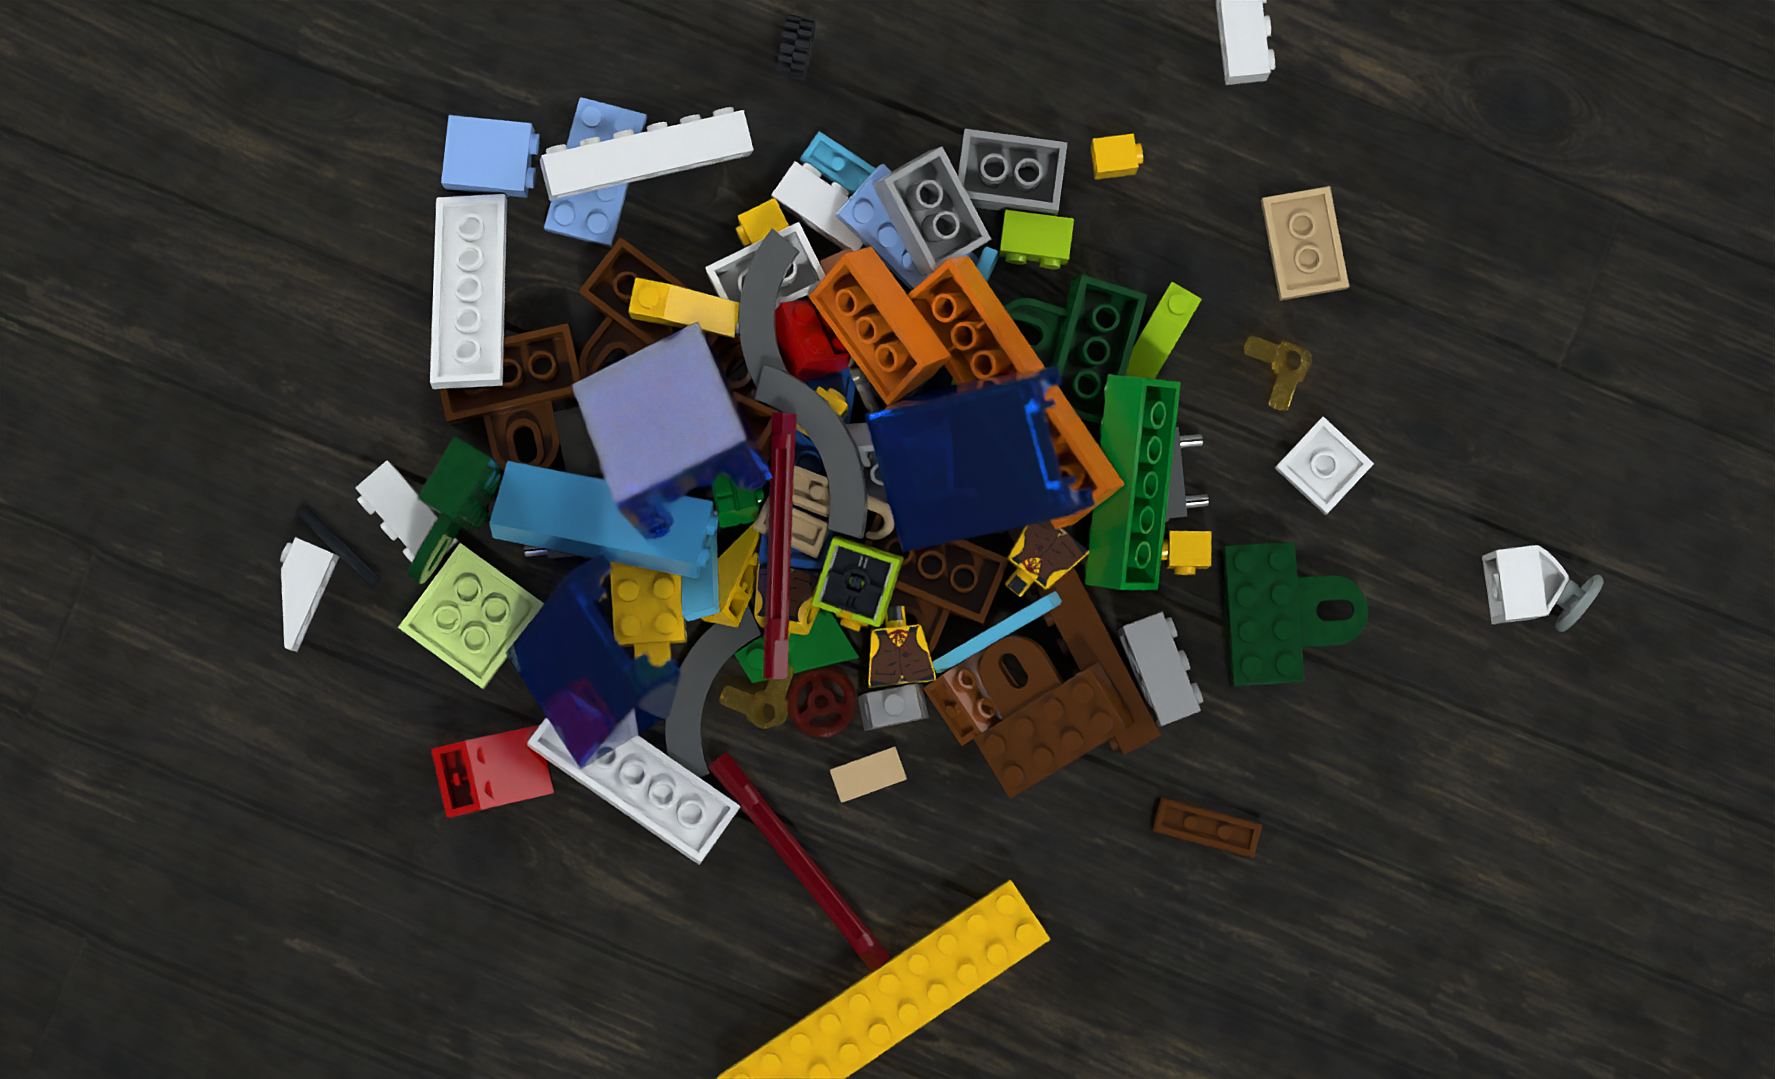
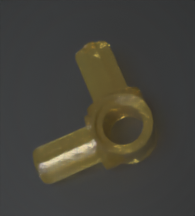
(1276, 355)
(753, 704)

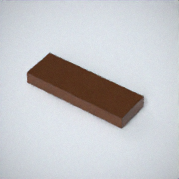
(1207, 827)

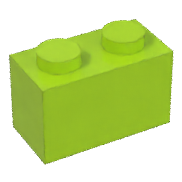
(1036, 238)

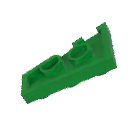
(819, 648)

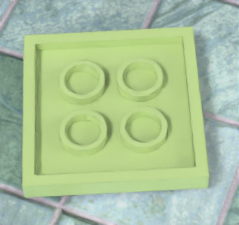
(470, 615)

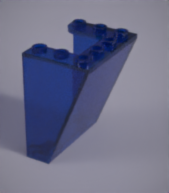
(668, 426)
(972, 460)
(582, 673)

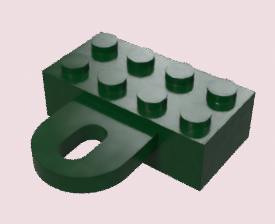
(1085, 339)
(460, 494)
(1275, 615)

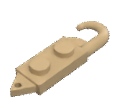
(813, 494)

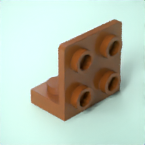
(963, 699)

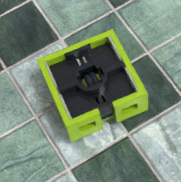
(867, 591)

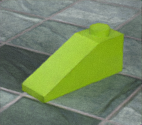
(1162, 332)

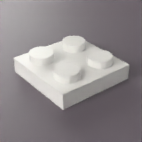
(1324, 465)

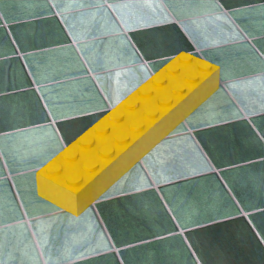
(901, 993)

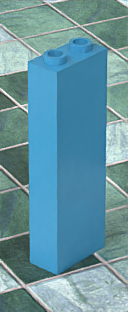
(582, 519)

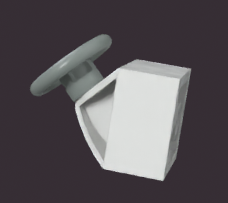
(1528, 583)

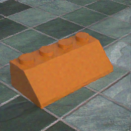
(879, 325)

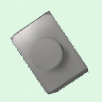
(893, 706)

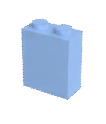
(489, 156)

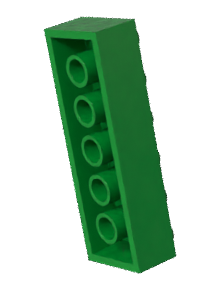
(1139, 445)

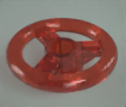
(815, 676)

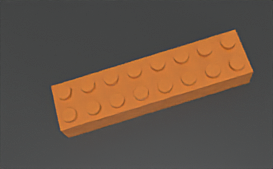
(990, 345)

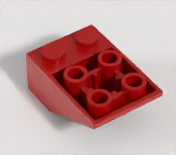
(808, 342)
(490, 772)

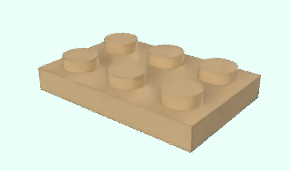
(1304, 243)

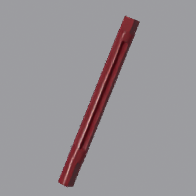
(779, 546)
(798, 861)

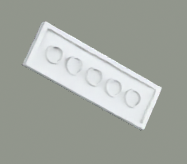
(468, 291)
(648, 790)

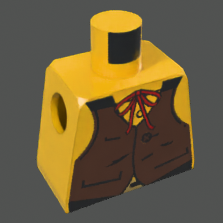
(1042, 556)
(802, 592)
(899, 653)

